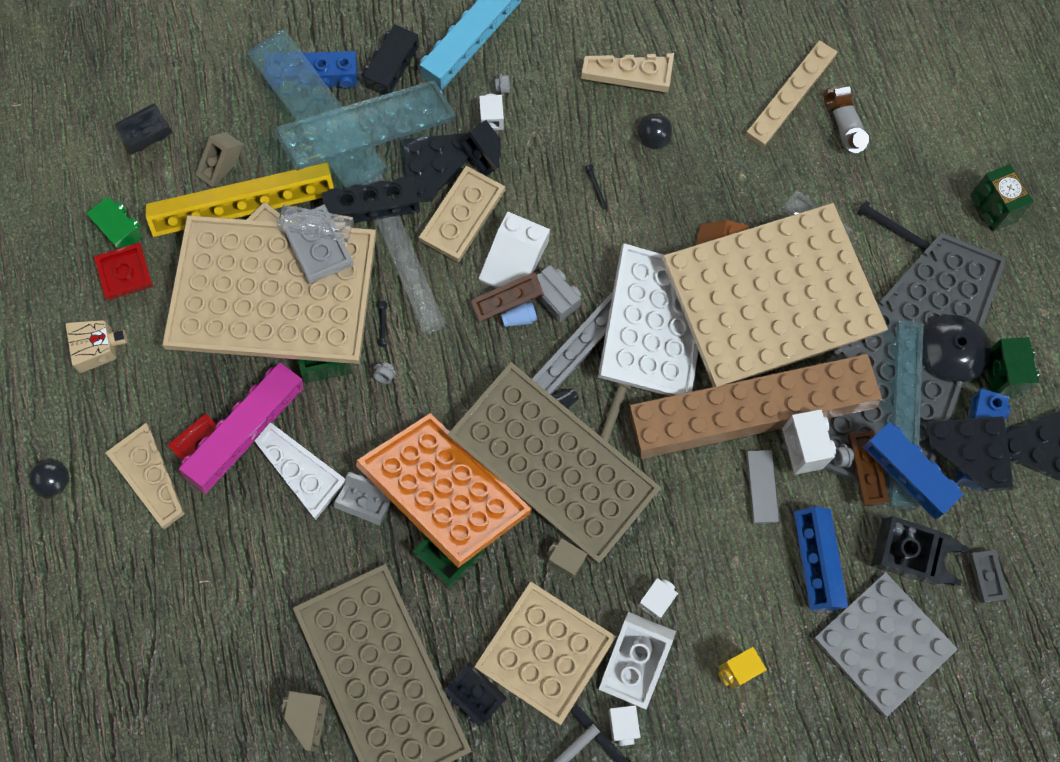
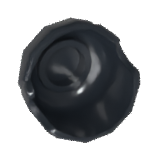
(655, 131)
(49, 478)

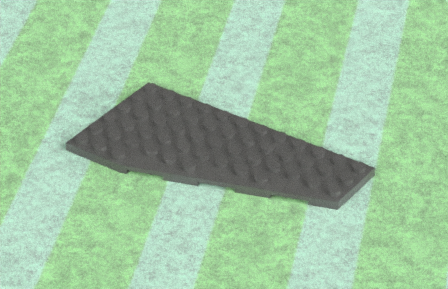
(943, 281)

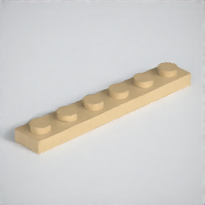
(791, 94)

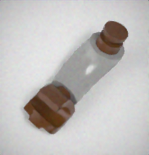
(848, 122)

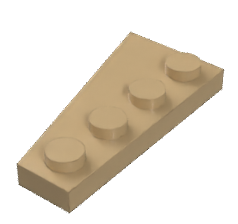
(146, 473)

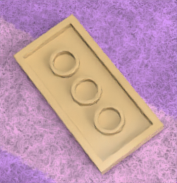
(462, 214)

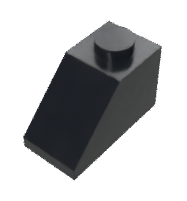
(483, 147)

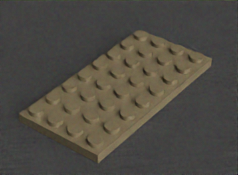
(554, 462)
(380, 673)

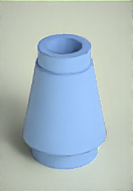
(520, 315)

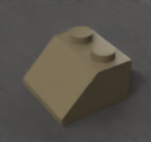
(305, 717)

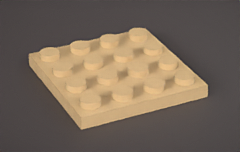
(545, 653)

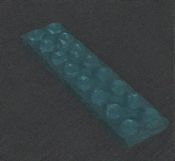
(308, 95)
(364, 124)

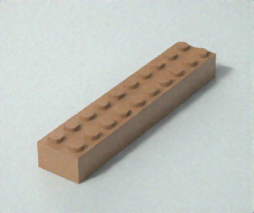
(753, 406)

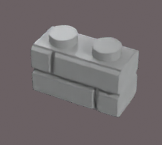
(558, 295)

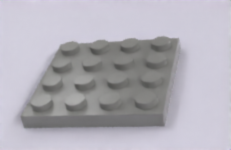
(885, 644)

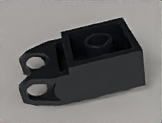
(924, 554)

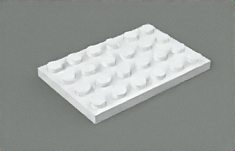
(646, 328)

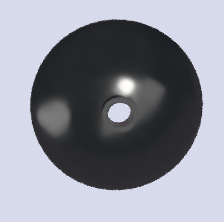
(949, 359)

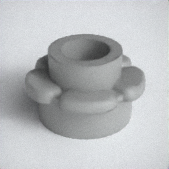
(503, 84)
(384, 373)
(844, 456)

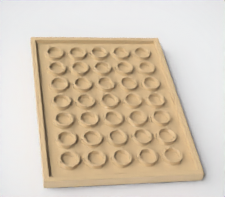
(248, 295)
(774, 295)

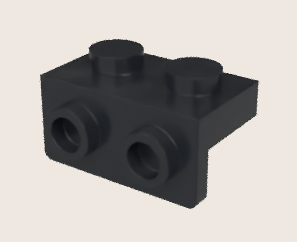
(143, 128)
(474, 695)

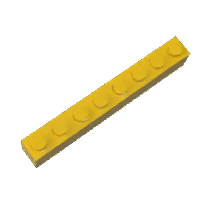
(240, 198)

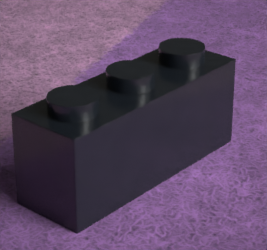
(391, 60)

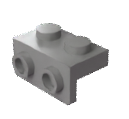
(362, 499)

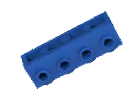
(335, 68)
(983, 405)
(913, 470)
(820, 559)

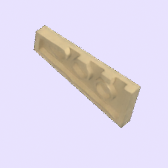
(637, 72)

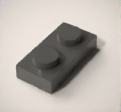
(988, 576)

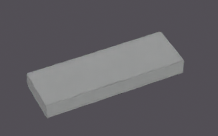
(762, 487)

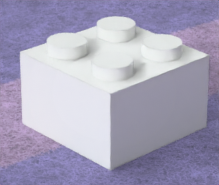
(808, 441)

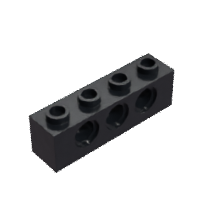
(381, 208)

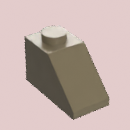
(218, 158)

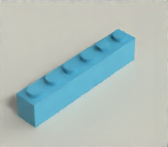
(464, 39)

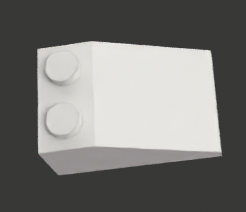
(514, 251)
(637, 660)

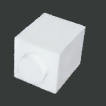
(492, 110)
(658, 598)
(624, 725)

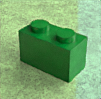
(114, 224)

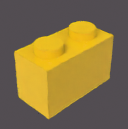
(741, 668)

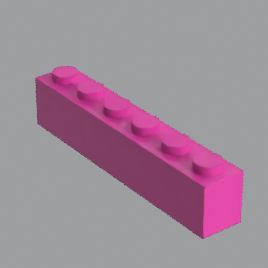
(241, 428)

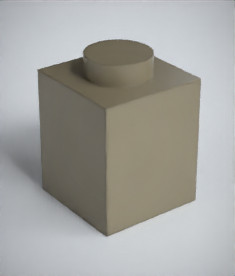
(566, 558)

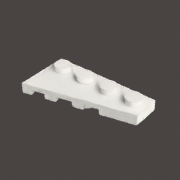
(304, 473)

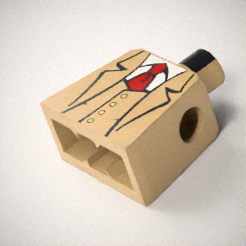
(93, 343)

